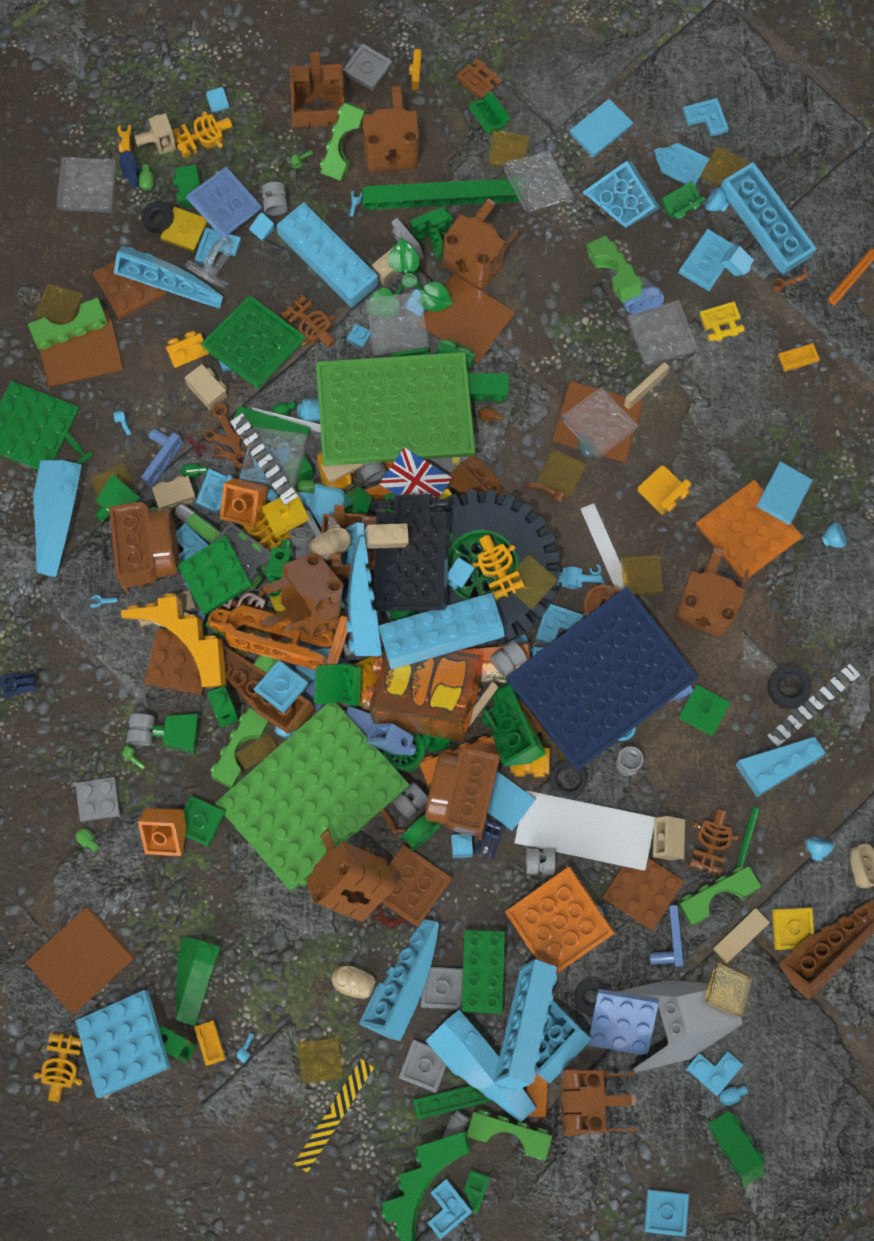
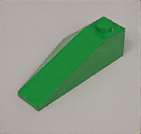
(516, 735)
(194, 974)

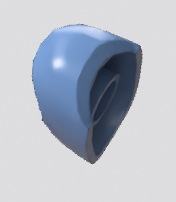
(650, 298)

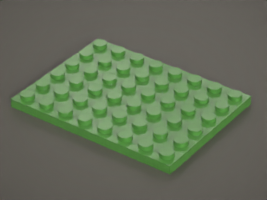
(394, 403)
(310, 784)

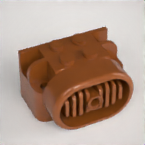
(143, 544)
(462, 790)

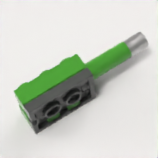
(251, 553)

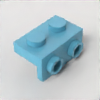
(211, 491)

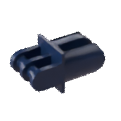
(130, 168)
(20, 683)
(490, 836)

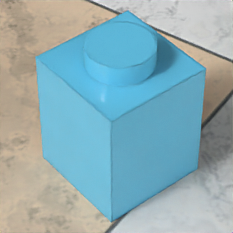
(737, 261)
(459, 574)
(461, 846)

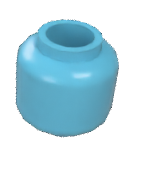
(309, 410)

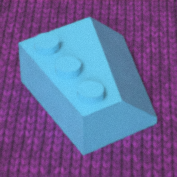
(624, 195)
(560, 1044)

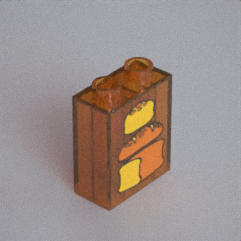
(426, 696)

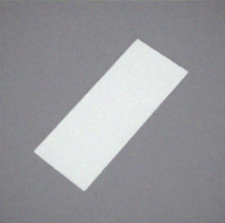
(587, 831)

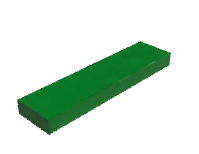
(263, 420)
(448, 1102)

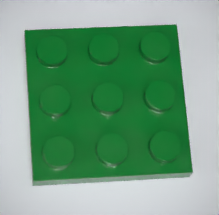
(215, 575)

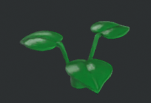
(405, 258)

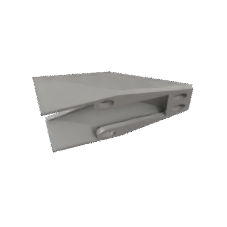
(687, 1020)

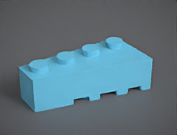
(775, 766)

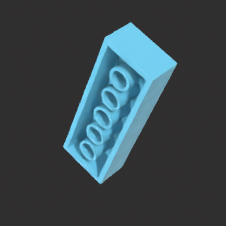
(768, 218)
(327, 255)
(441, 631)
(526, 1025)

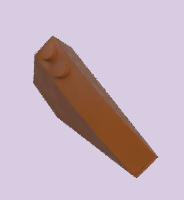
(474, 475)
(245, 678)
(828, 951)

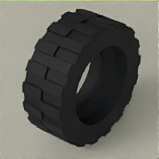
(795, 673)

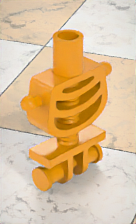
(215, 128)
(264, 532)
(492, 555)
(56, 1086)

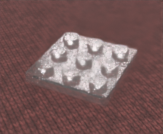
(537, 181)
(86, 184)
(397, 323)
(662, 333)
(599, 422)
(285, 449)

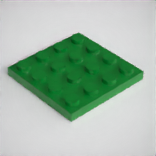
(253, 342)
(33, 425)

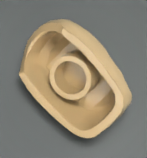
(333, 541)
(863, 865)
(353, 982)

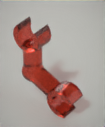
(389, 924)

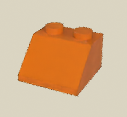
(242, 502)
(162, 831)

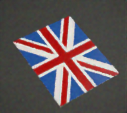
(414, 476)

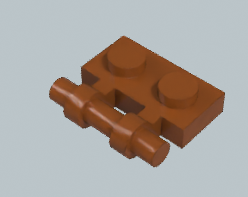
(475, 82)

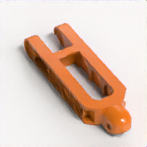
(290, 653)

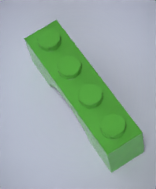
(336, 163)
(605, 255)
(89, 318)
(251, 727)
(697, 907)
(534, 1142)

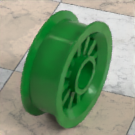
(408, 767)
(420, 832)

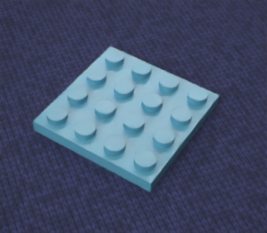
(122, 1044)

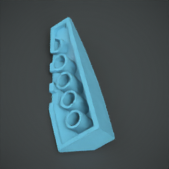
(164, 275)
(53, 508)
(362, 617)
(399, 995)
(476, 1062)

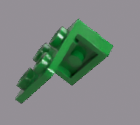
(338, 684)

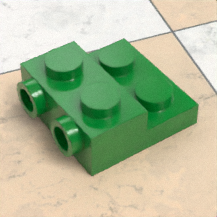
(437, 218)

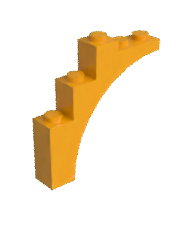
(207, 652)

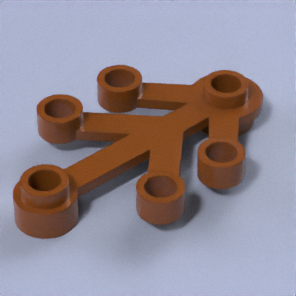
(231, 440)

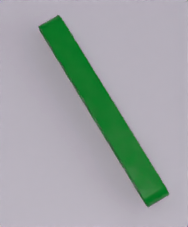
(438, 194)

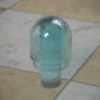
(585, 451)

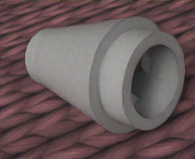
(457, 1124)

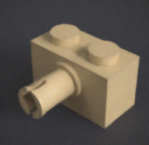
(159, 133)

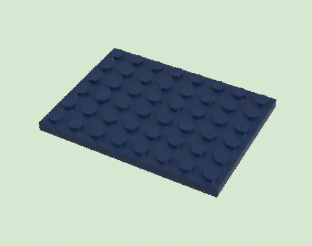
(601, 678)

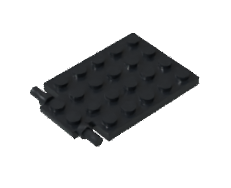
(414, 574)

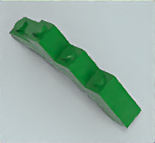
(433, 1159)

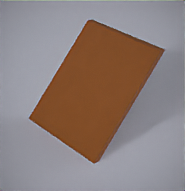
(471, 319)
(82, 356)
(577, 393)
(80, 960)

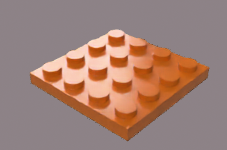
(746, 532)
(560, 921)

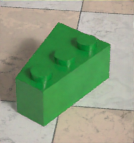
(737, 1148)

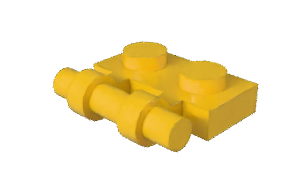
(720, 316)

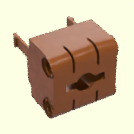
(315, 83)
(391, 137)
(474, 248)
(344, 520)
(309, 596)
(710, 600)
(349, 879)
(585, 1102)

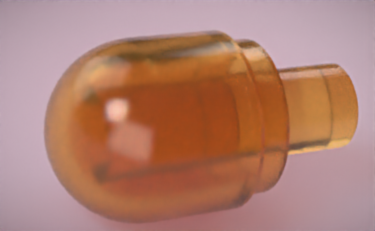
(489, 414)

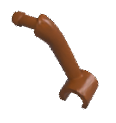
(790, 281)
(558, 495)
(390, 822)

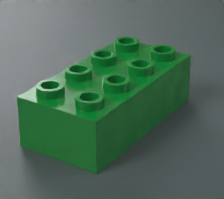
(483, 972)

